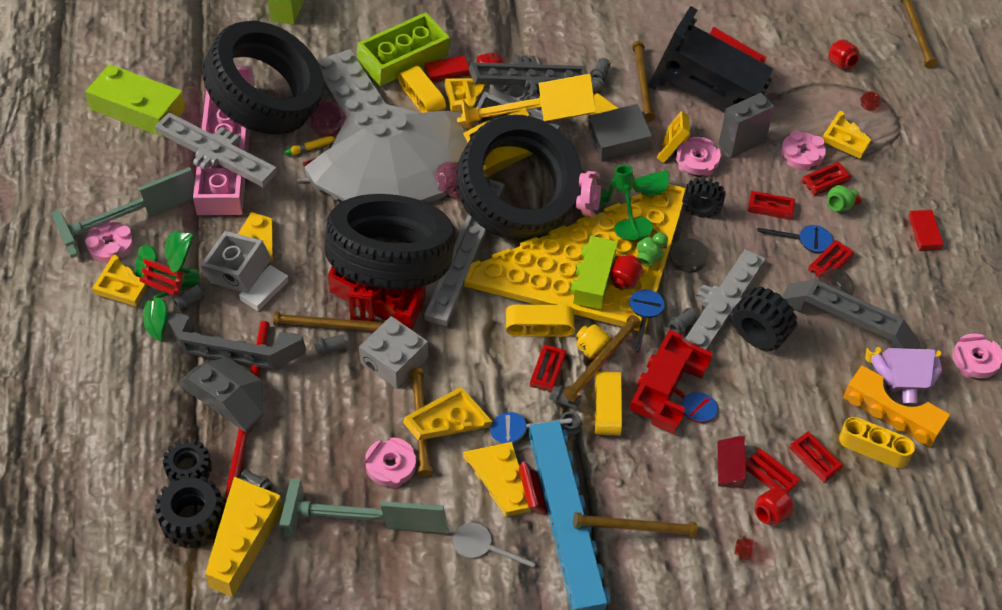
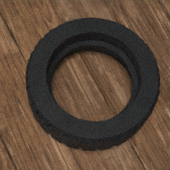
(244, 102)
(546, 144)
(383, 263)

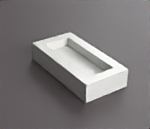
(265, 287)

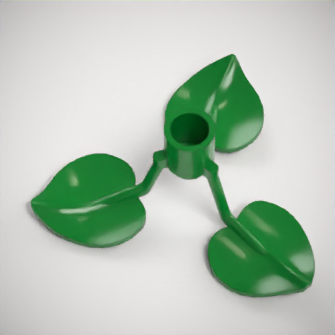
(649, 185)
(175, 251)

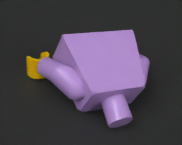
(907, 370)

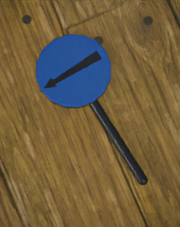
(811, 237)
(647, 305)

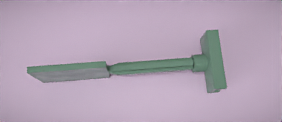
(156, 198)
(395, 514)

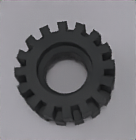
(696, 190)
(184, 451)

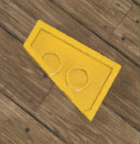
(446, 416)
(500, 474)

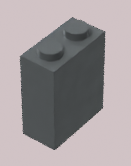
(746, 125)
(620, 132)

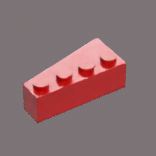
(400, 304)

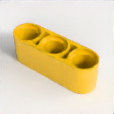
(421, 90)
(540, 320)
(608, 403)
(864, 442)

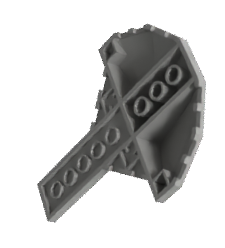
(381, 144)

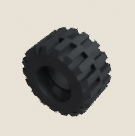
(763, 318)
(183, 494)

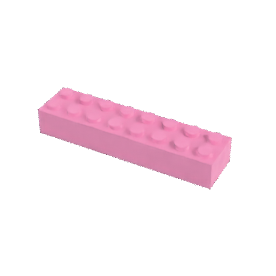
(217, 188)

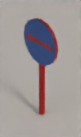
(698, 406)

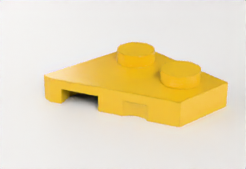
(463, 90)
(677, 133)
(846, 136)
(260, 228)
(119, 283)

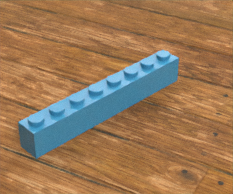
(561, 497)

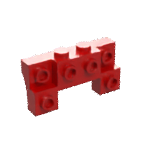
(664, 373)

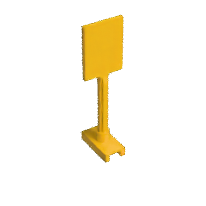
(557, 99)

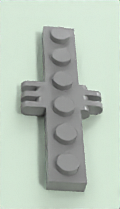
(216, 149)
(722, 299)

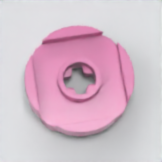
(800, 140)
(694, 165)
(590, 193)
(113, 231)
(974, 367)
(393, 475)

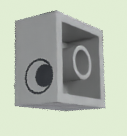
(236, 261)
(393, 352)

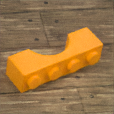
(920, 422)

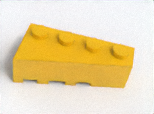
(241, 534)

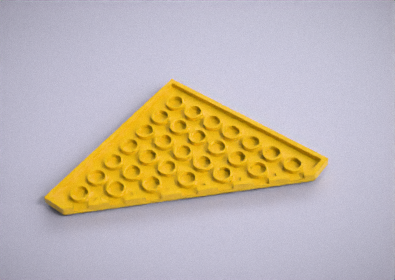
(546, 266)

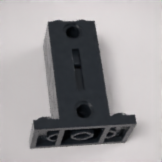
(709, 67)

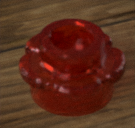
(870, 101)
(744, 548)

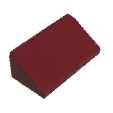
(731, 462)

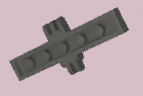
(523, 72)

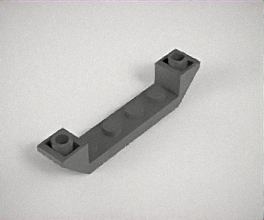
(852, 310)
(286, 347)

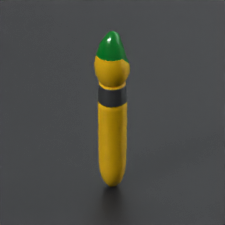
(296, 149)

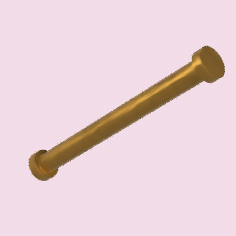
(638, 47)
(929, 61)
(279, 318)
(570, 394)
(424, 468)
(639, 525)

